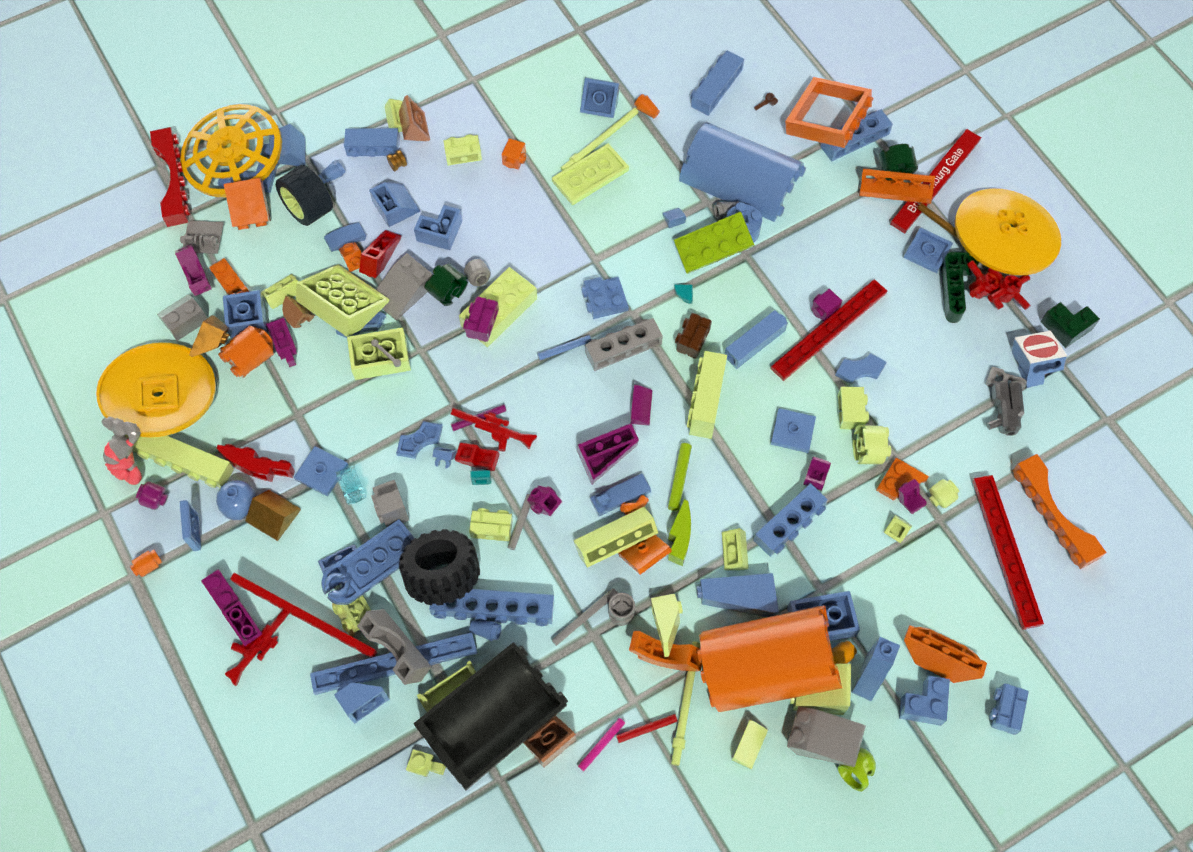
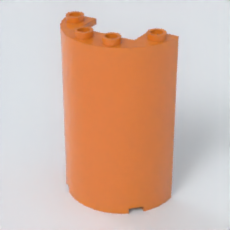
(768, 659)

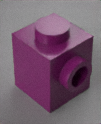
(826, 304)

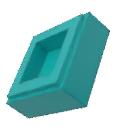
(480, 477)

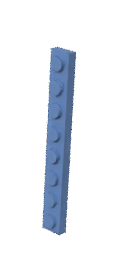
(383, 665)

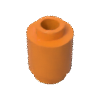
(145, 563)

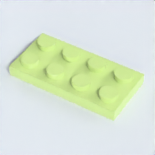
(590, 174)

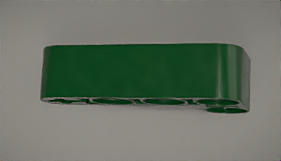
(956, 287)

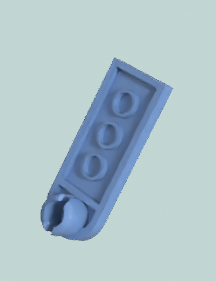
(366, 565)

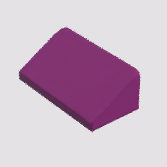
(641, 405)

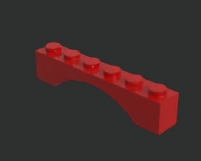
(173, 204)

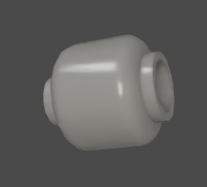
(477, 272)

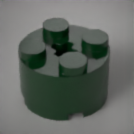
(898, 159)
(446, 284)

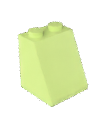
(831, 701)

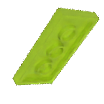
(714, 242)

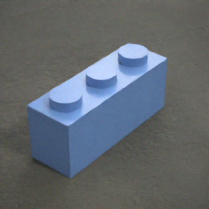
(371, 142)

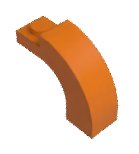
(650, 650)

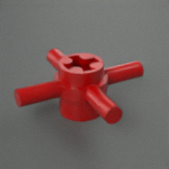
(984, 285)
(1009, 288)

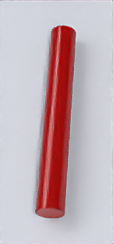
(646, 728)

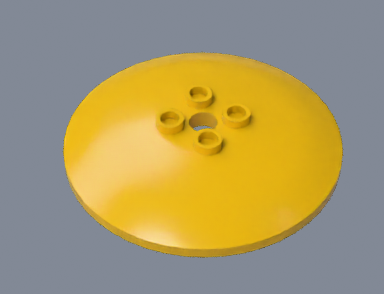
(988, 237)
(135, 376)

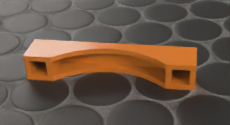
(1082, 546)

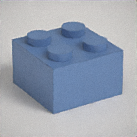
(244, 310)

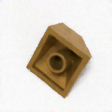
(210, 336)

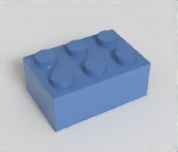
(840, 613)

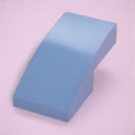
(344, 235)

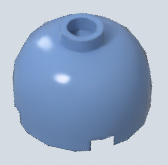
(235, 499)

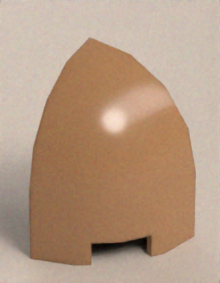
(295, 312)

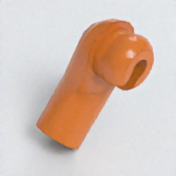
(628, 508)

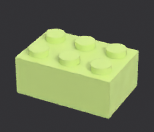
(369, 361)

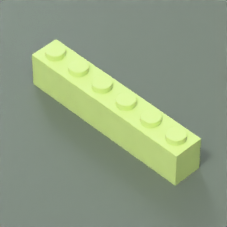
(184, 459)

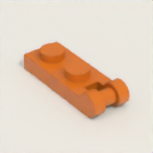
(227, 277)

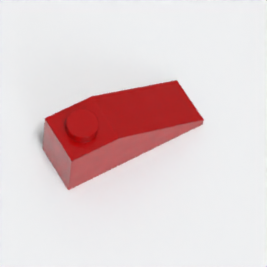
(378, 253)

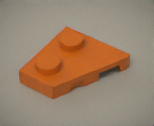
(898, 475)

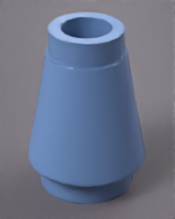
(332, 172)
(487, 629)

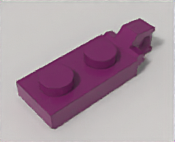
(282, 340)

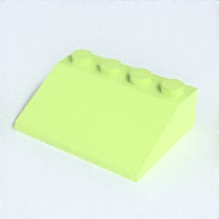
(340, 299)

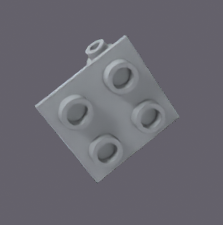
(203, 236)

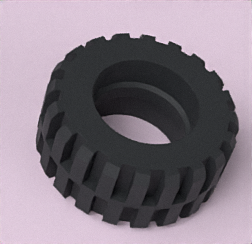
(445, 583)

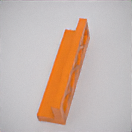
(897, 188)

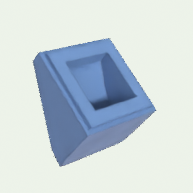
(674, 217)
(1032, 381)

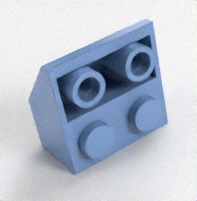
(393, 202)

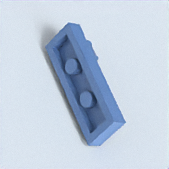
(623, 492)

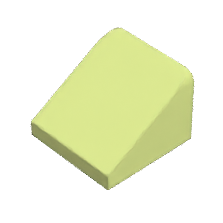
(898, 529)

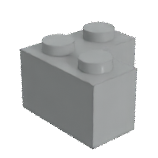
(389, 503)

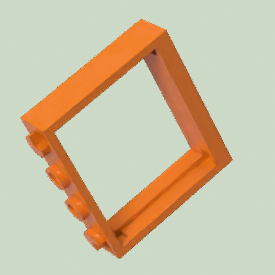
(823, 134)

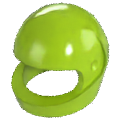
(864, 767)

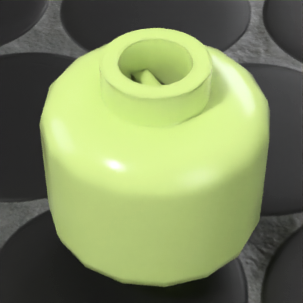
(943, 493)

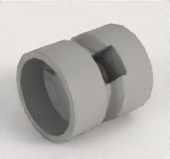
(621, 609)

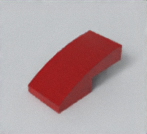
(476, 457)

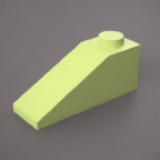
(667, 619)

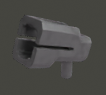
(1009, 406)

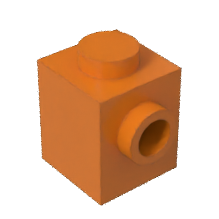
(514, 154)

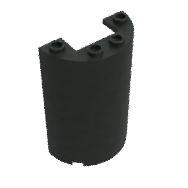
(490, 715)

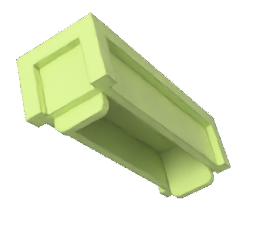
(444, 688)

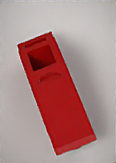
(248, 462)

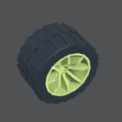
(304, 195)

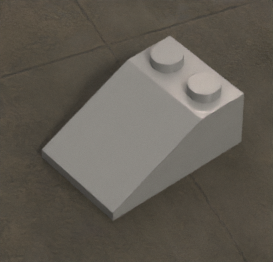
(404, 285)
(825, 737)

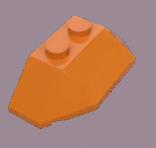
(943, 655)

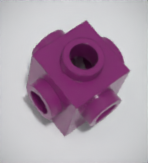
(544, 500)

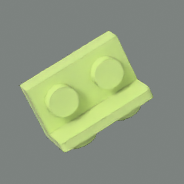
(351, 614)

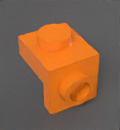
(351, 255)

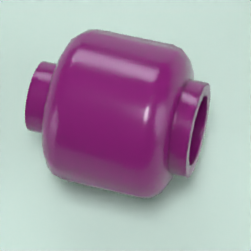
(151, 495)

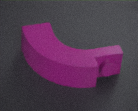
(193, 270)

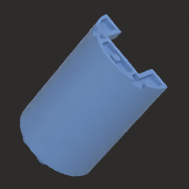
(740, 170)

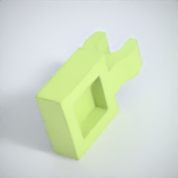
(422, 763)

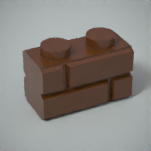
(693, 336)

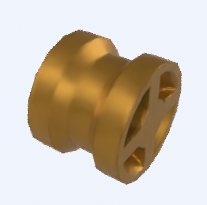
(396, 160)

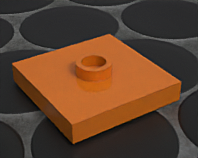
(645, 553)

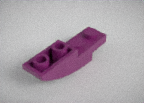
(231, 607)

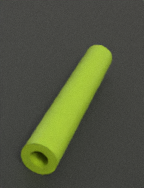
(679, 477)

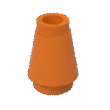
(646, 106)

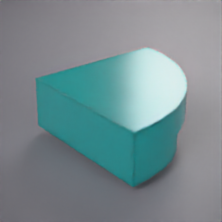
(684, 292)

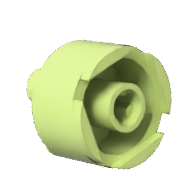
(871, 444)

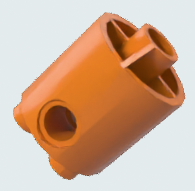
(247, 351)

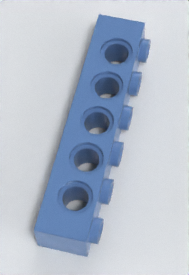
(503, 600)

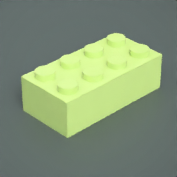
(513, 298)
(706, 394)

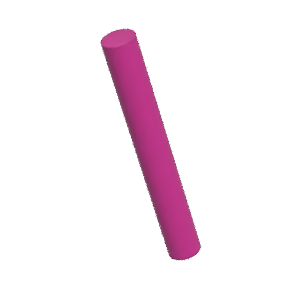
(601, 744)

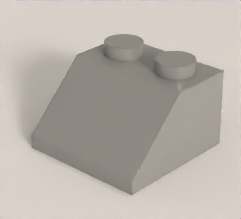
(182, 317)

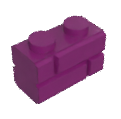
(481, 319)

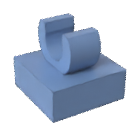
(444, 454)

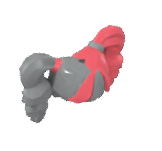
(119, 449)

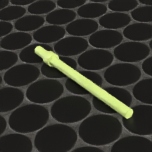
(577, 157)
(679, 742)

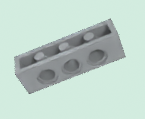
(619, 352)

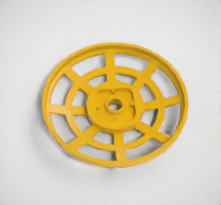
(231, 155)

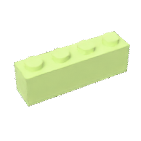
(615, 536)

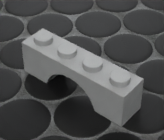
(381, 628)

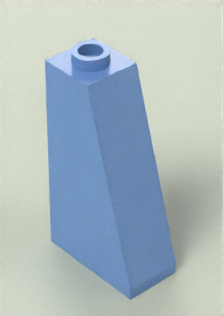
(741, 593)
(875, 668)

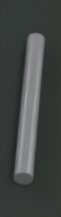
(584, 617)

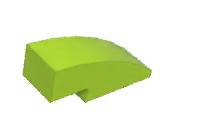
(680, 535)

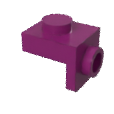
(817, 473)
(910, 496)

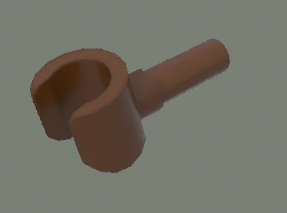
(770, 98)

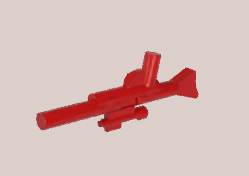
(492, 425)
(262, 643)

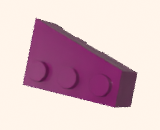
(606, 450)

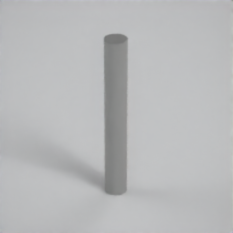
(519, 524)

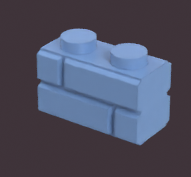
(1009, 708)

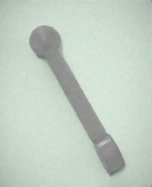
(397, 363)

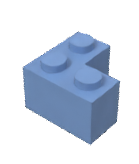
(439, 231)
(930, 706)

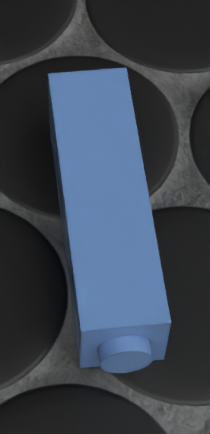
(756, 339)

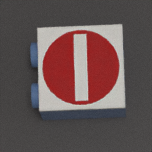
(1039, 353)

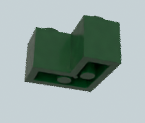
(1069, 327)

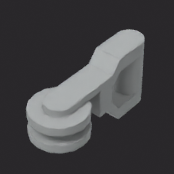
(997, 371)

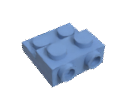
(604, 297)

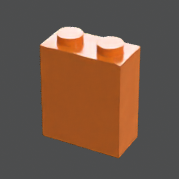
(247, 203)

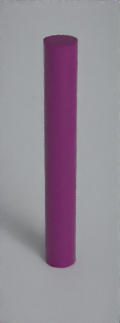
(463, 423)

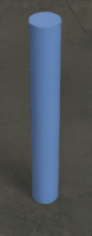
(565, 347)

